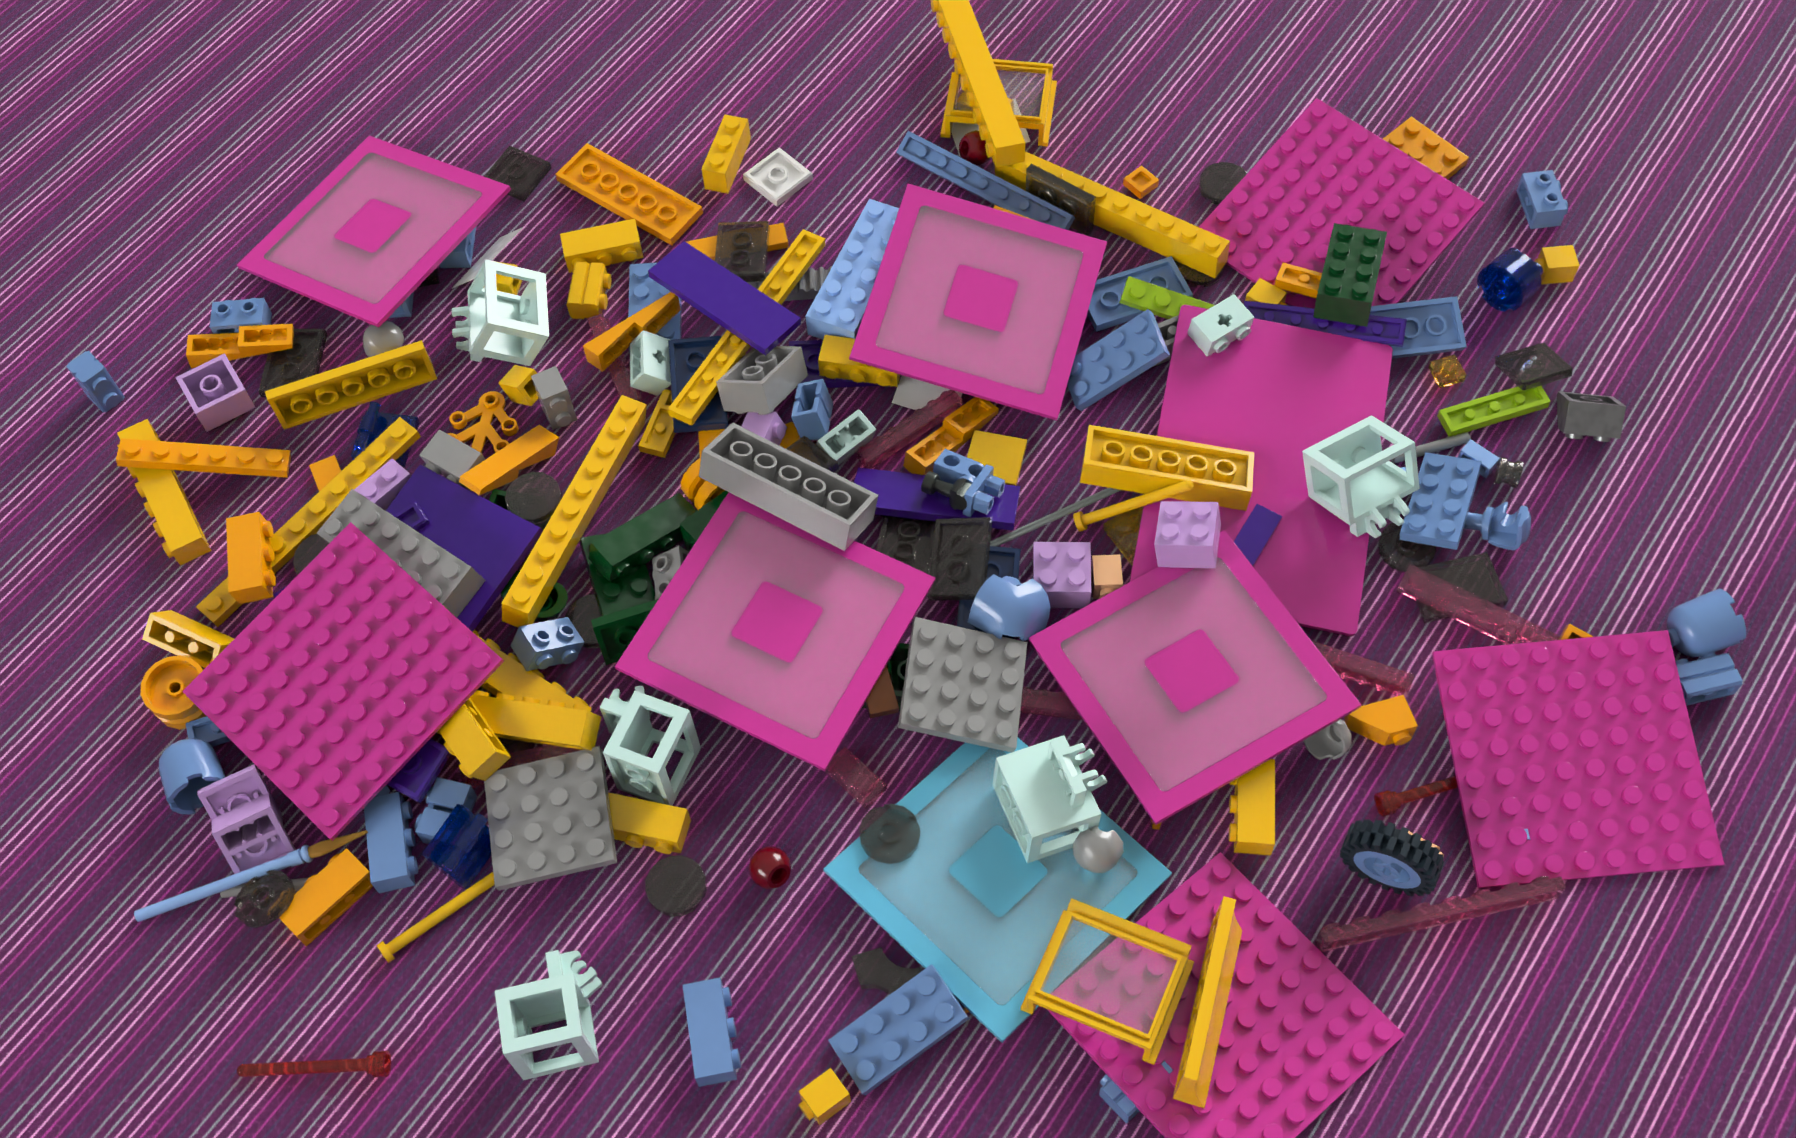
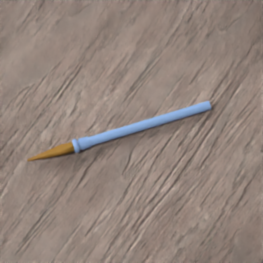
(292, 859)

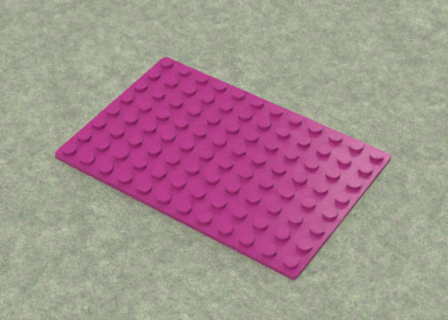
(1275, 399)

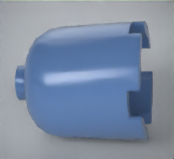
(1705, 624)
(185, 769)

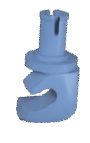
(1501, 528)

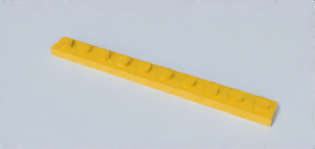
(730, 348)
(314, 514)

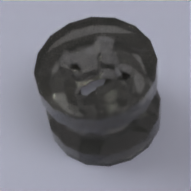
(1508, 472)

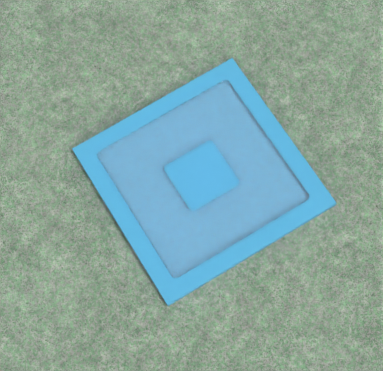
(974, 899)

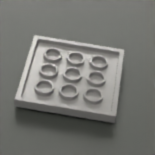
(963, 685)
(549, 818)

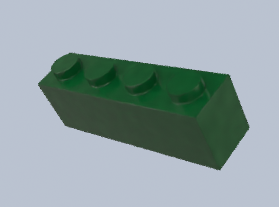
(640, 538)

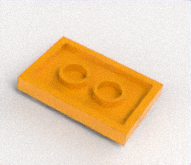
(1427, 148)

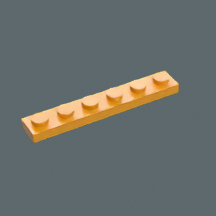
(203, 458)

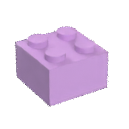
(215, 392)
(1187, 534)
(1064, 572)

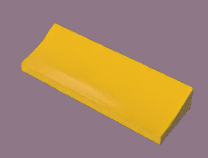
(351, 385)
(1153, 462)
(1209, 1007)

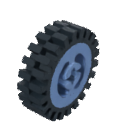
(1392, 857)

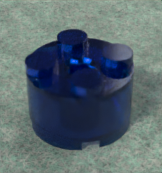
(1510, 280)

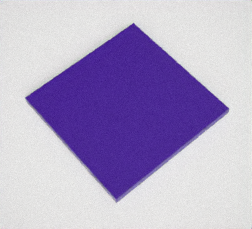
(473, 531)

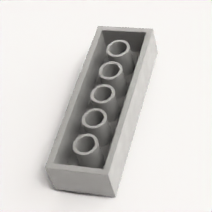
(788, 486)
(426, 562)

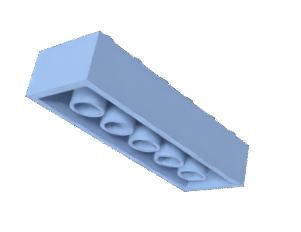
(849, 283)

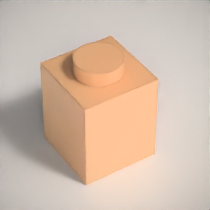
(1105, 574)

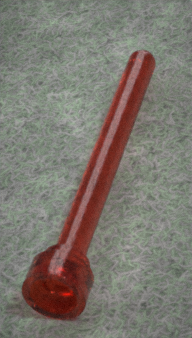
(1389, 802)
(376, 1064)

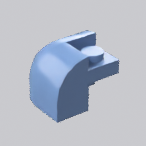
(1010, 607)

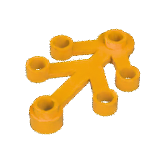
(484, 429)

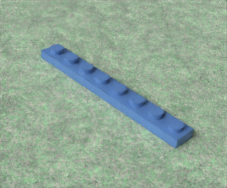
(980, 182)

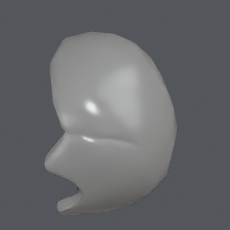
(382, 338)
(1330, 741)
(1097, 849)

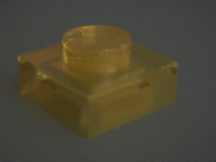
(1447, 371)

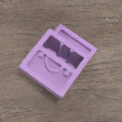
(245, 819)

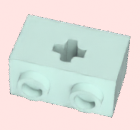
(1221, 325)
(650, 363)
(847, 437)

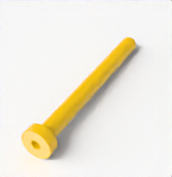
(1082, 520)
(436, 917)

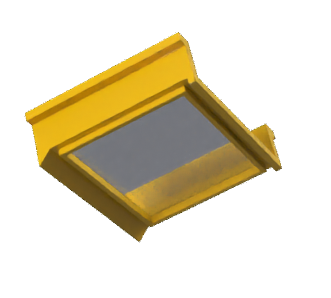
(1028, 91)
(1112, 976)

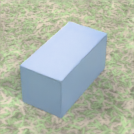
(1476, 452)

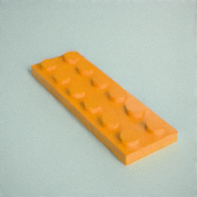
(629, 193)

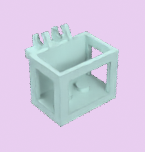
(500, 322)
(1357, 479)
(633, 739)
(1047, 795)
(544, 1002)

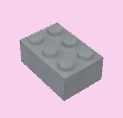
(762, 381)

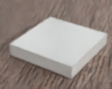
(778, 176)

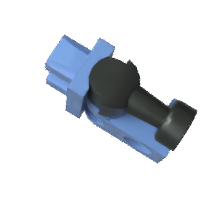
(964, 483)

